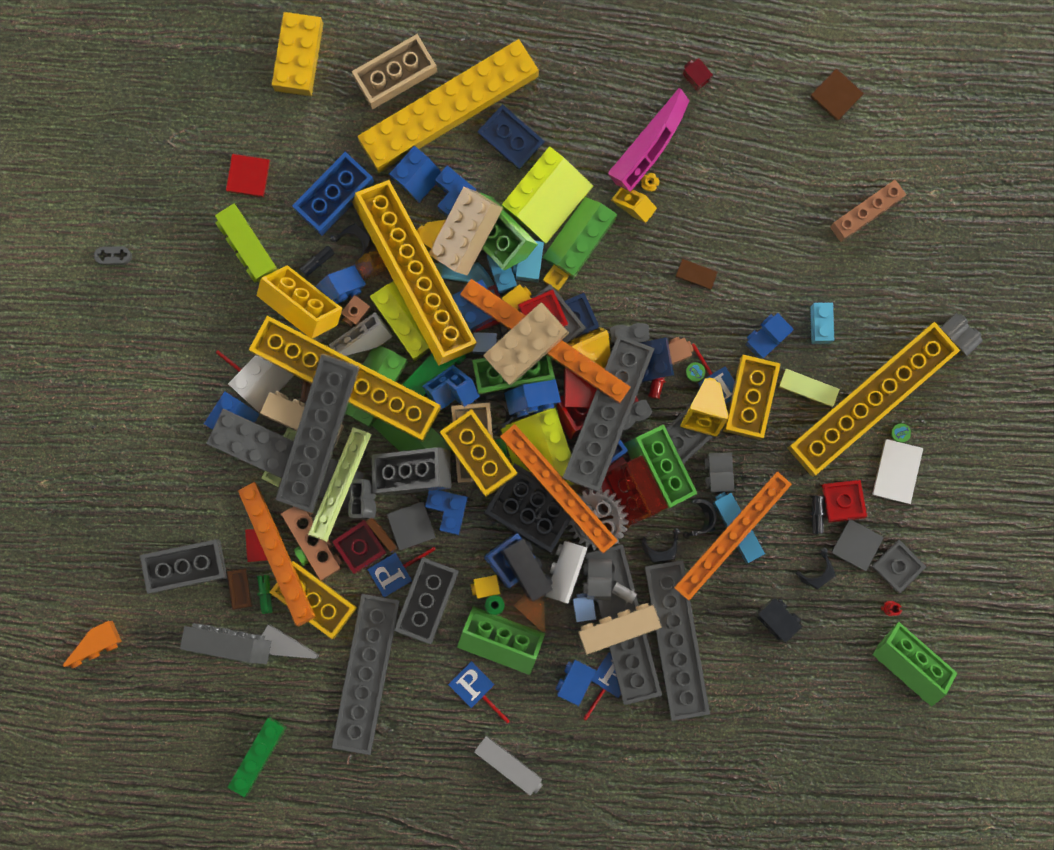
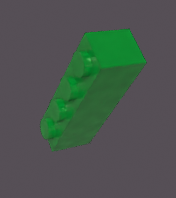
(427, 371)
(257, 757)

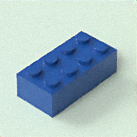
(332, 193)

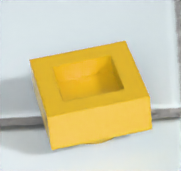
(556, 278)

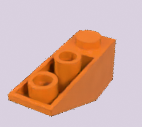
(96, 640)

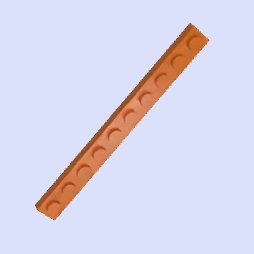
(562, 352)

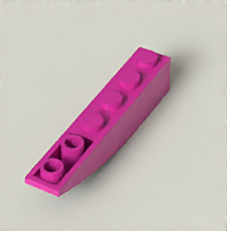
(649, 143)

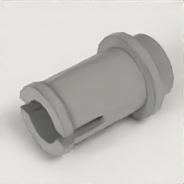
(624, 593)

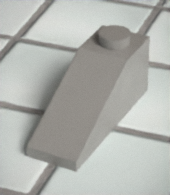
(362, 337)
(285, 645)

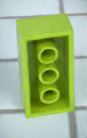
(243, 239)

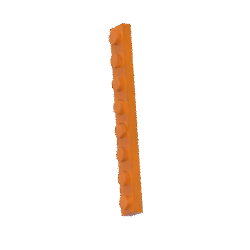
(558, 488)
(732, 536)
(276, 554)

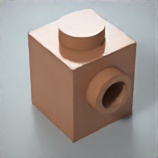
(355, 311)
(680, 350)

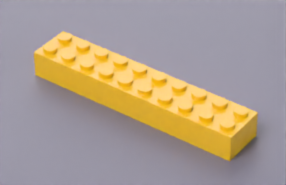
(448, 105)
(414, 272)
(371, 390)
(873, 399)

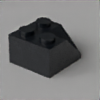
(778, 620)

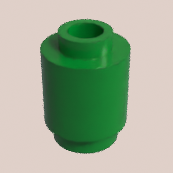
(494, 611)

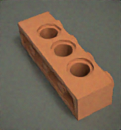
(868, 210)
(323, 569)

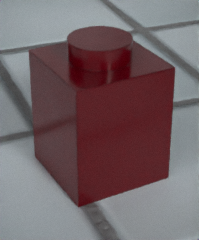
(697, 74)

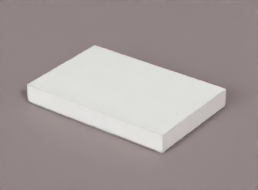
(897, 471)

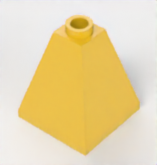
(594, 346)
(708, 409)

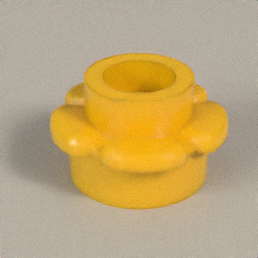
(650, 187)

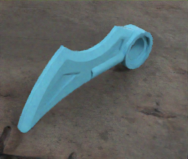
(476, 273)

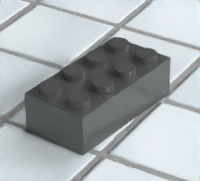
(411, 471)
(183, 566)
(426, 600)
(226, 643)

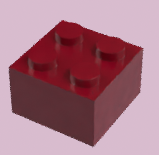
(359, 547)

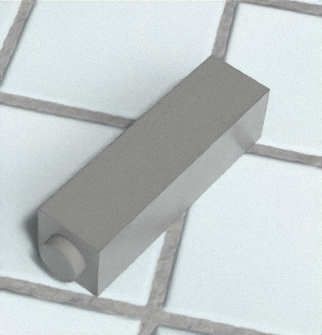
(509, 766)

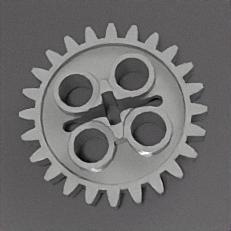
(594, 501)

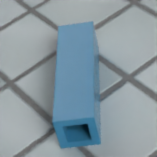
(728, 510)

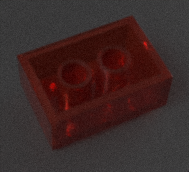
(637, 490)

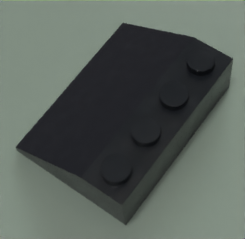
(528, 510)

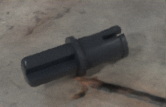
(317, 261)
(817, 514)

